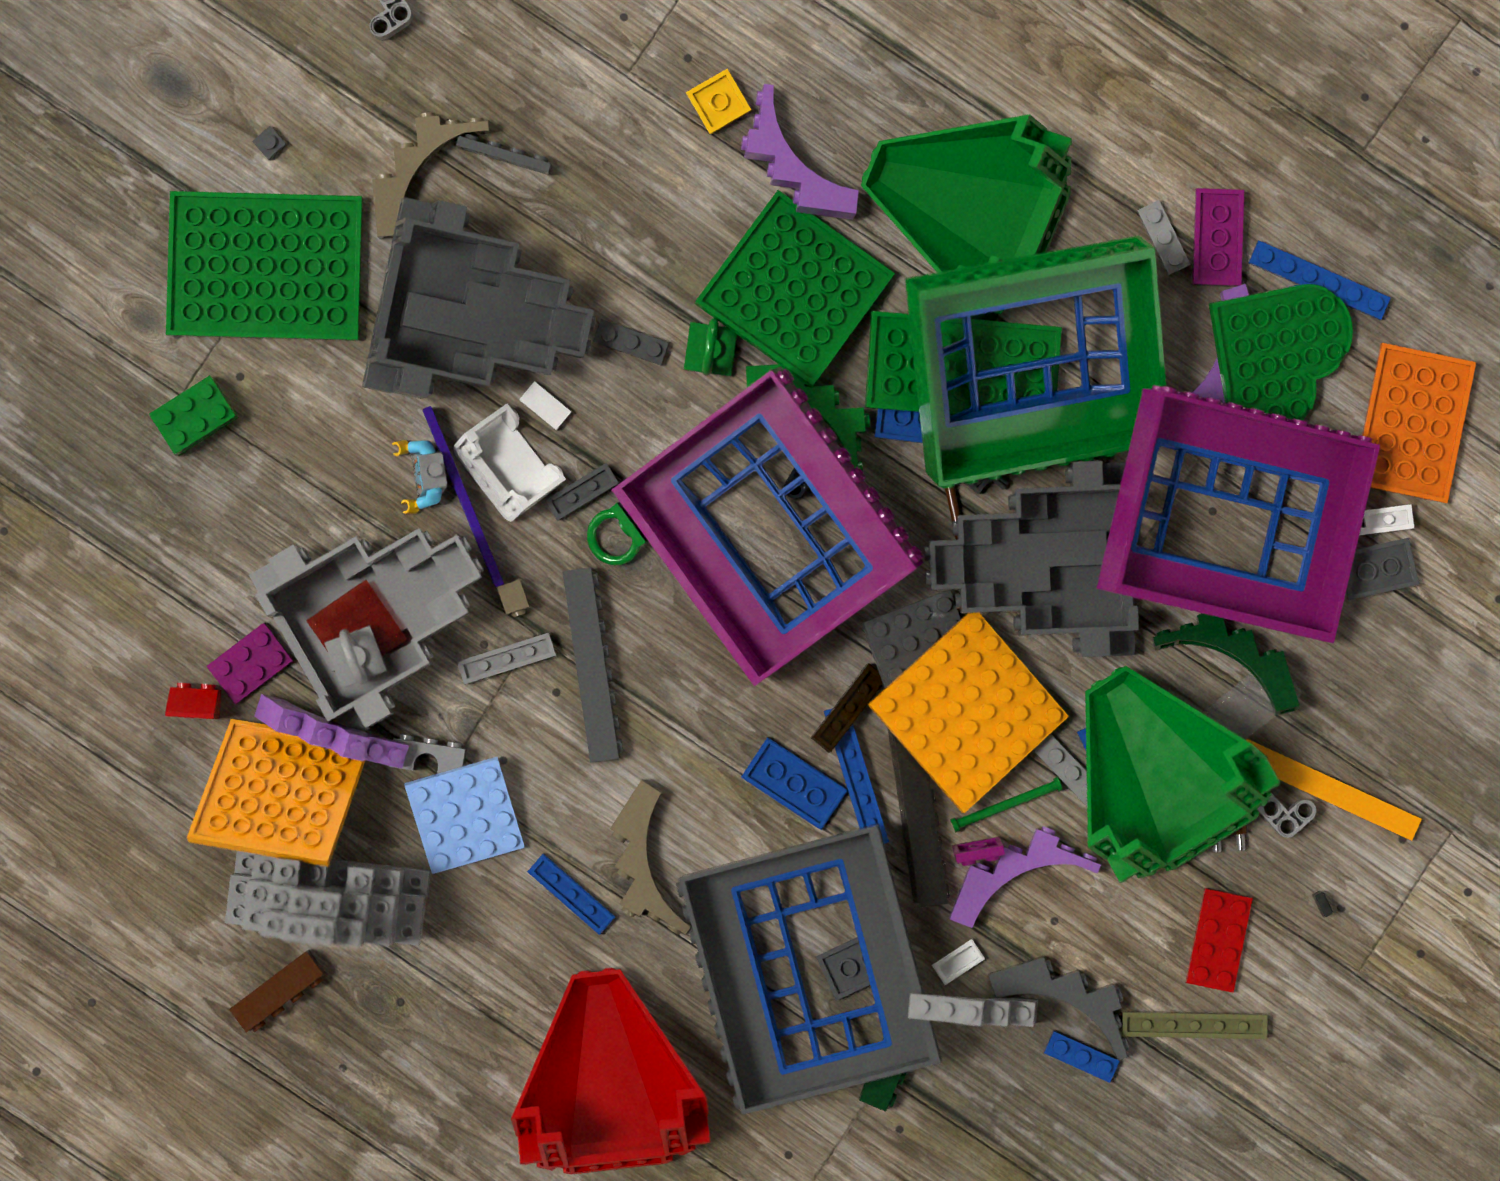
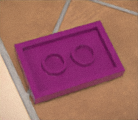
(250, 663)

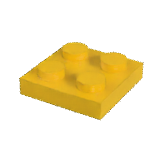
(718, 101)

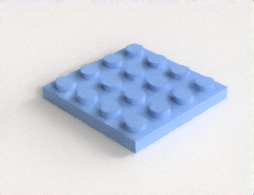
(464, 815)

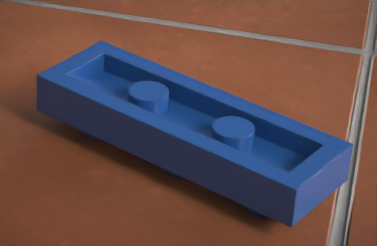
(1081, 1056)

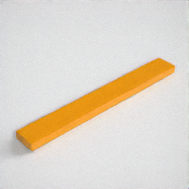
(1341, 794)

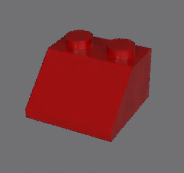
(194, 702)

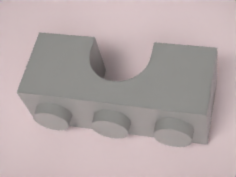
(447, 756)

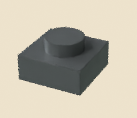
(269, 143)

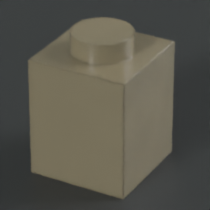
(513, 598)

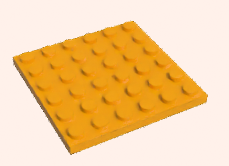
(968, 710)
(275, 796)

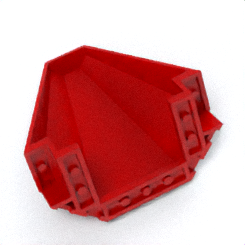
(607, 1086)

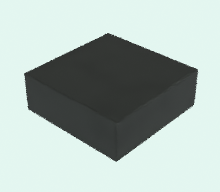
(1322, 904)

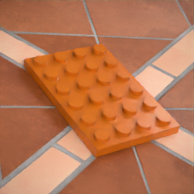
(1417, 420)

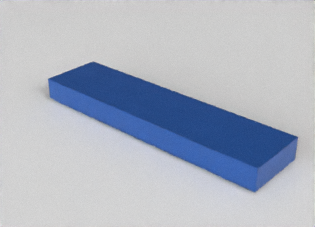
(571, 894)

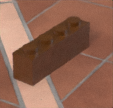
(277, 991)

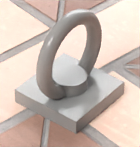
(355, 656)

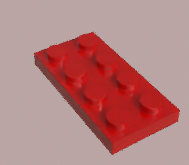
(1218, 940)

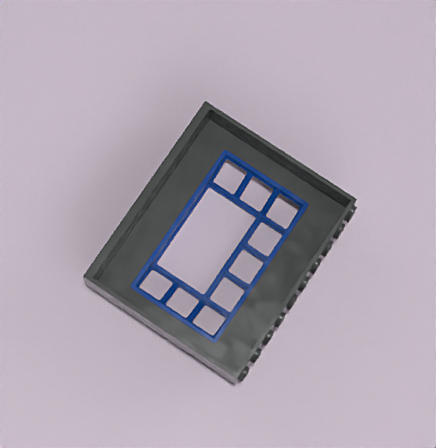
(739, 987)

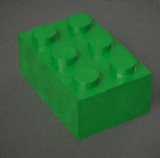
(193, 415)

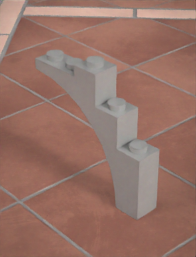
(974, 1011)

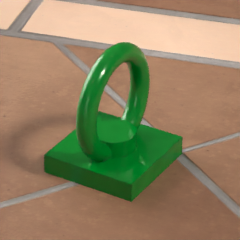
(710, 349)
(627, 525)

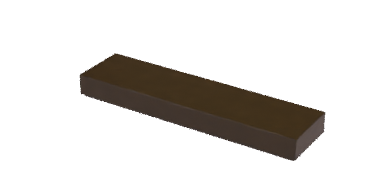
(848, 708)

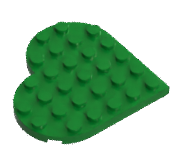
(1278, 346)

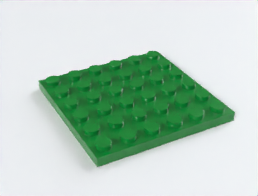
(794, 289)

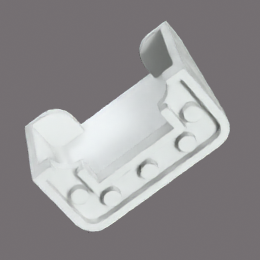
(506, 464)

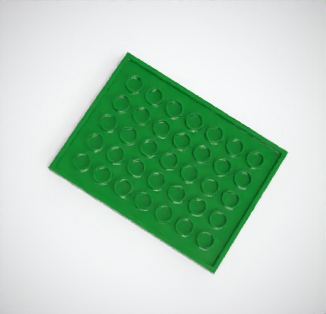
(264, 265)

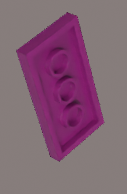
(1218, 237)

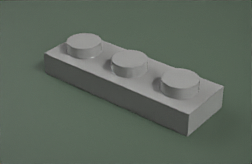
(1163, 237)

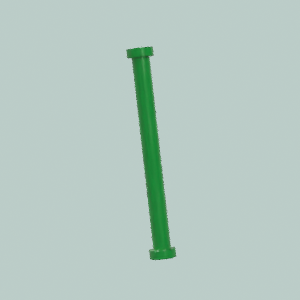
(1006, 804)

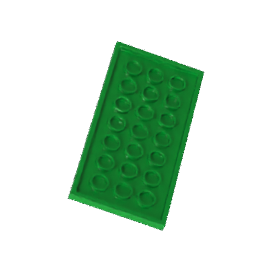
(995, 343)

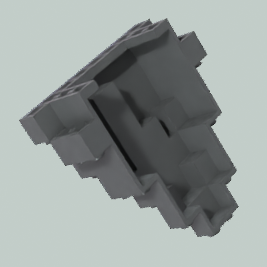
(462, 307)
(1043, 562)

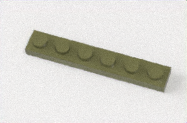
(1194, 1025)

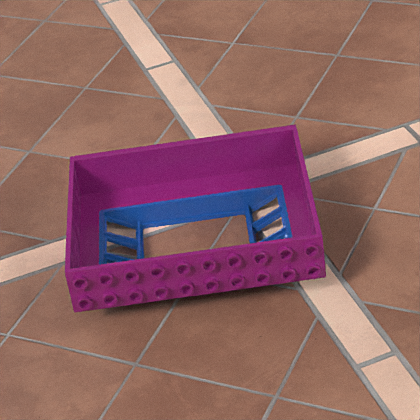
(1260, 442)
(712, 567)

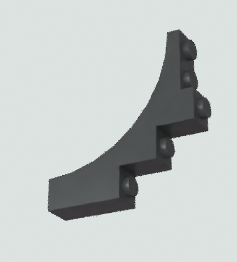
(1097, 1004)

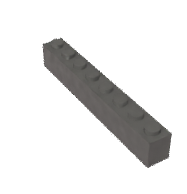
(591, 664)

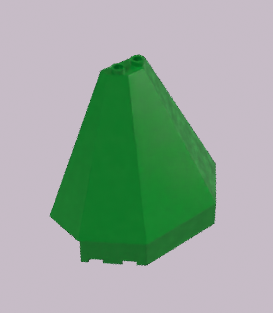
(974, 190)
(1163, 777)

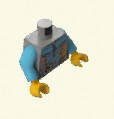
(428, 473)

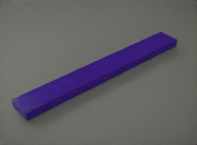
(463, 496)

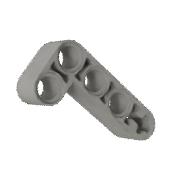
(388, 17)
(1290, 814)

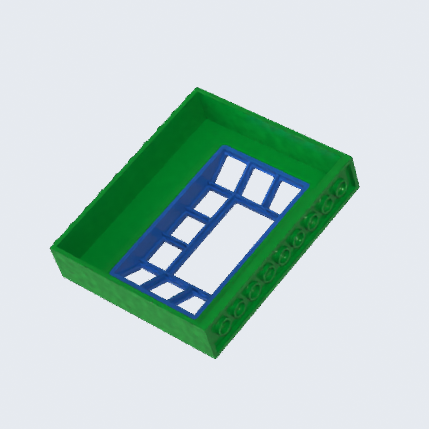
(1049, 425)

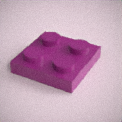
(969, 852)

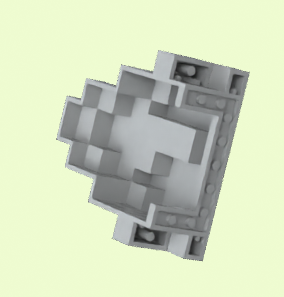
(410, 579)
(325, 904)

